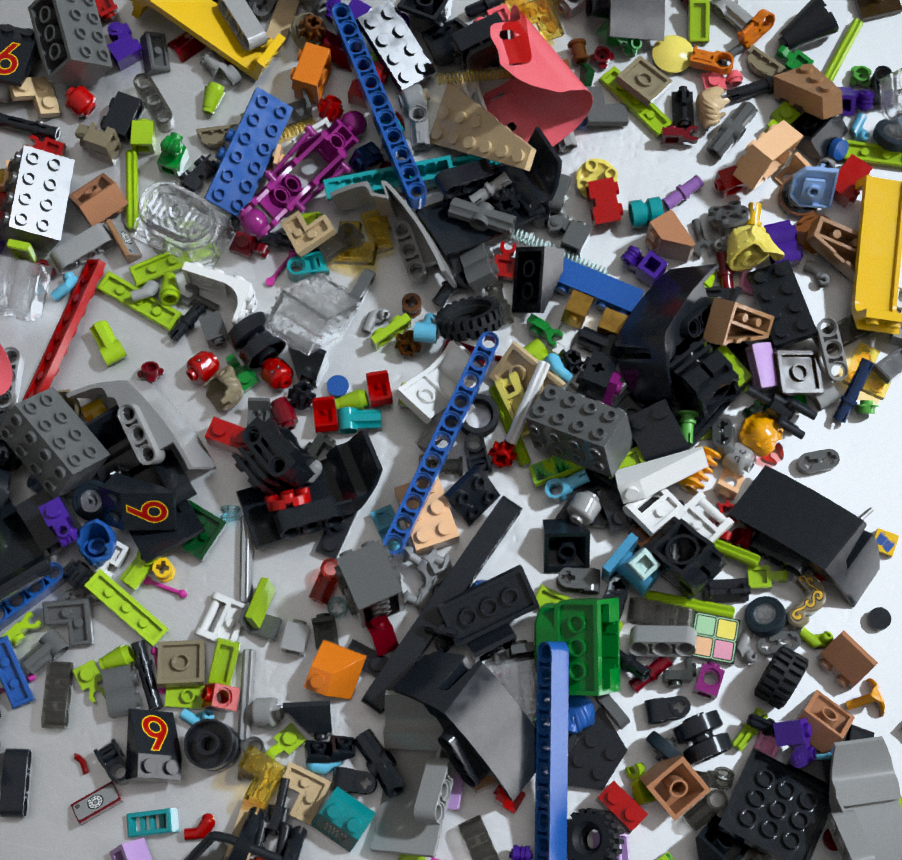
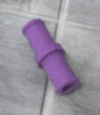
(682, 192)

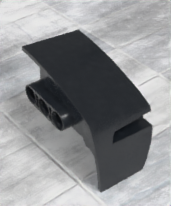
(463, 180)
(808, 531)

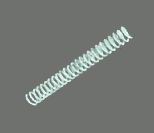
(540, 243)

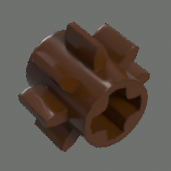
(311, 27)
(406, 343)

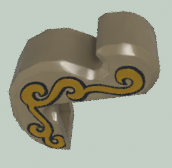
(809, 605)

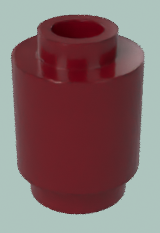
(284, 413)

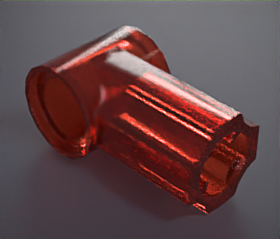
(324, 583)

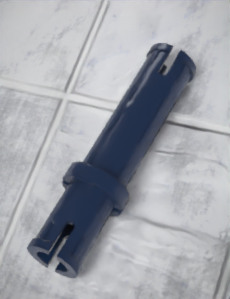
(855, 386)

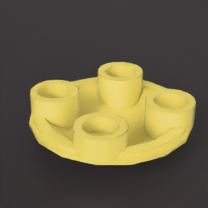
(672, 54)
(594, 170)

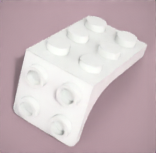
(219, 283)
(433, 388)

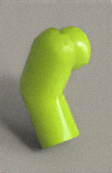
(816, 640)

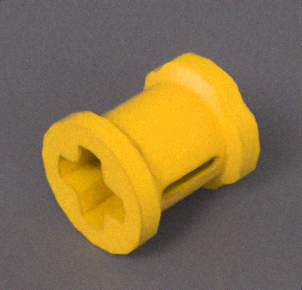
(159, 565)

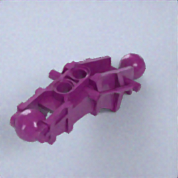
(285, 191)

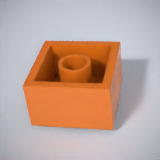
(311, 72)

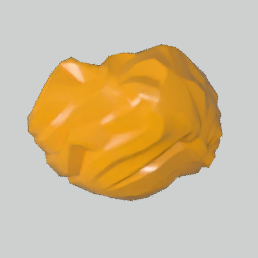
(760, 433)

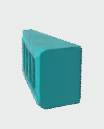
(168, 814)

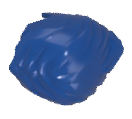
(96, 542)
(580, 713)

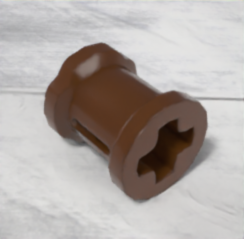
(578, 51)
(408, 299)

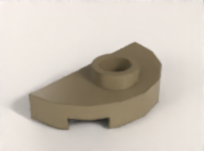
(762, 63)
(213, 136)

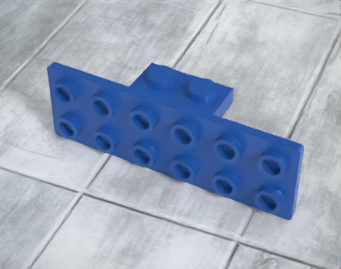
(247, 152)

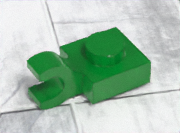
(792, 60)
(539, 327)
(246, 377)

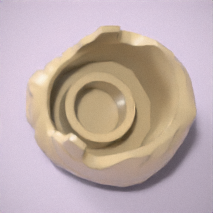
(709, 104)

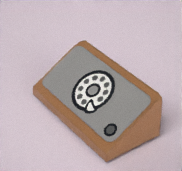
(124, 240)

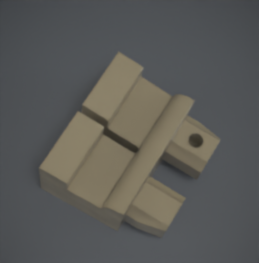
(100, 144)

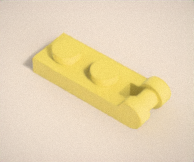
(513, 399)

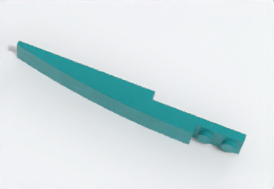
(427, 168)

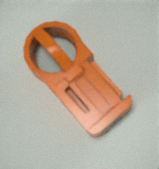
(756, 29)
(707, 61)

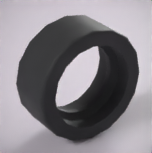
(490, 427)

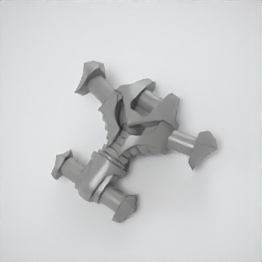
(432, 570)

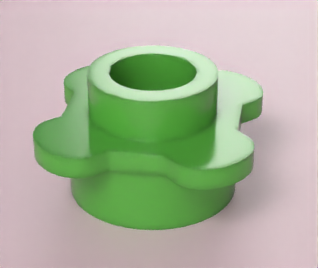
(864, 72)
(866, 407)

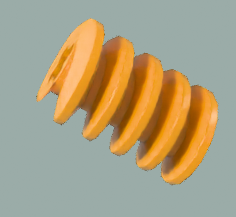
(693, 481)

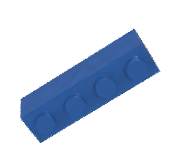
(605, 289)

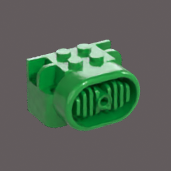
(591, 641)

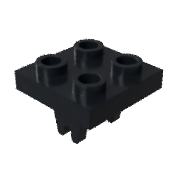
(472, 494)

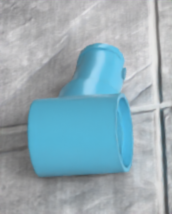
(426, 330)
(568, 485)

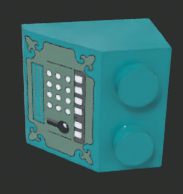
(343, 819)

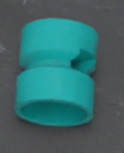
(643, 212)

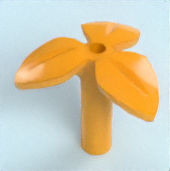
(874, 696)

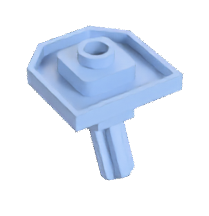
(814, 186)

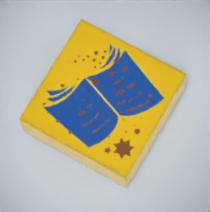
(886, 542)

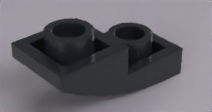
(335, 750)

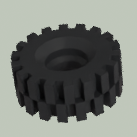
(582, 824)

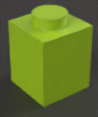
(143, 136)

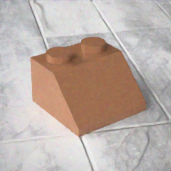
(98, 199)
(669, 238)
(846, 660)
(827, 721)
(675, 785)

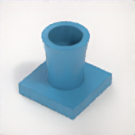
(618, 564)

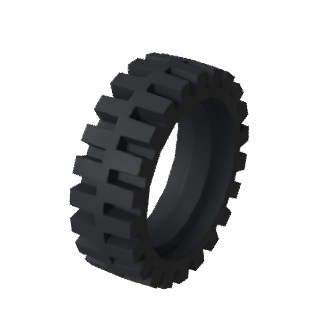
(469, 318)

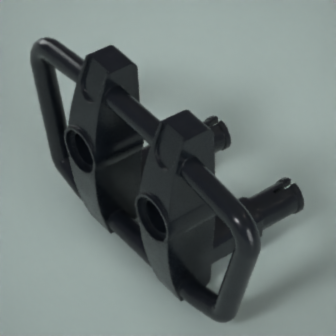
(244, 844)

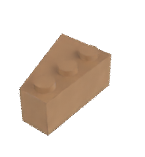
(809, 89)
(835, 244)

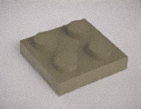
(643, 81)
(181, 663)

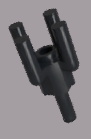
(782, 409)
(276, 821)

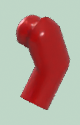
(204, 827)

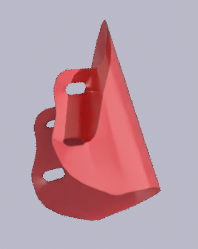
(544, 87)

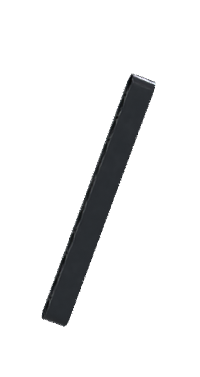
(456, 582)

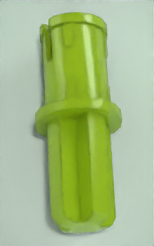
(747, 732)

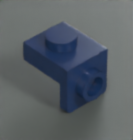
(365, 157)

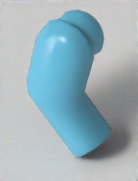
(857, 128)
(63, 289)
(557, 367)
(192, 718)
(322, 768)

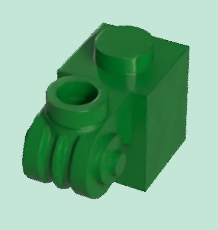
(629, 46)
(173, 155)

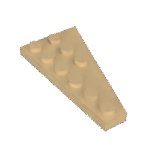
(475, 131)

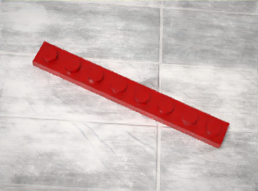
(66, 327)

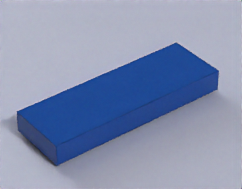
(13, 676)

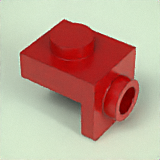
(106, 8)
(379, 388)
(324, 414)
(502, 800)

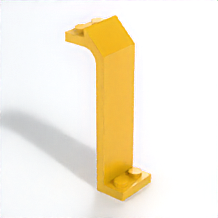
(208, 25)
(878, 256)

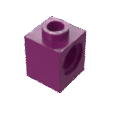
(704, 689)

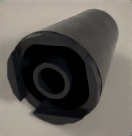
(808, 26)

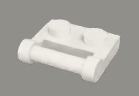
(657, 514)
(702, 523)
(228, 623)

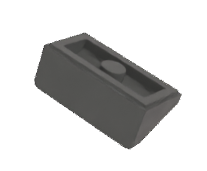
(154, 53)

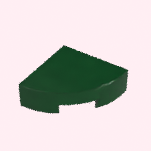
(586, 74)
(753, 409)

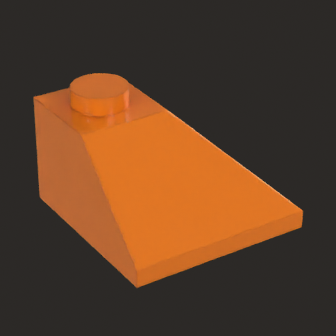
(335, 671)

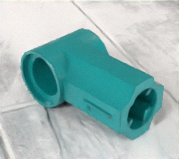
(352, 420)

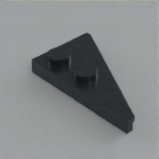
(612, 509)

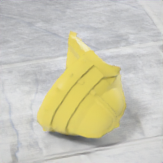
(750, 247)

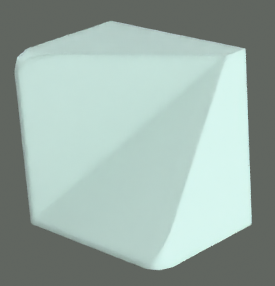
(643, 563)

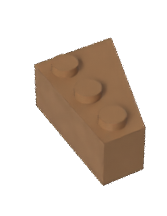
(736, 323)

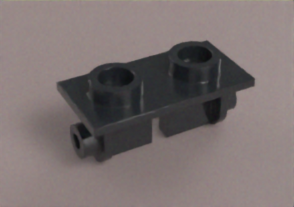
(682, 108)
(203, 167)
(727, 590)

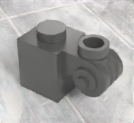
(575, 232)

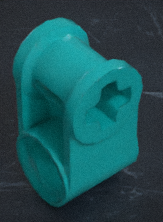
(308, 264)

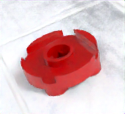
(288, 498)

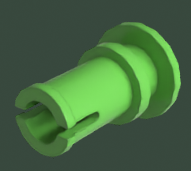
(687, 423)

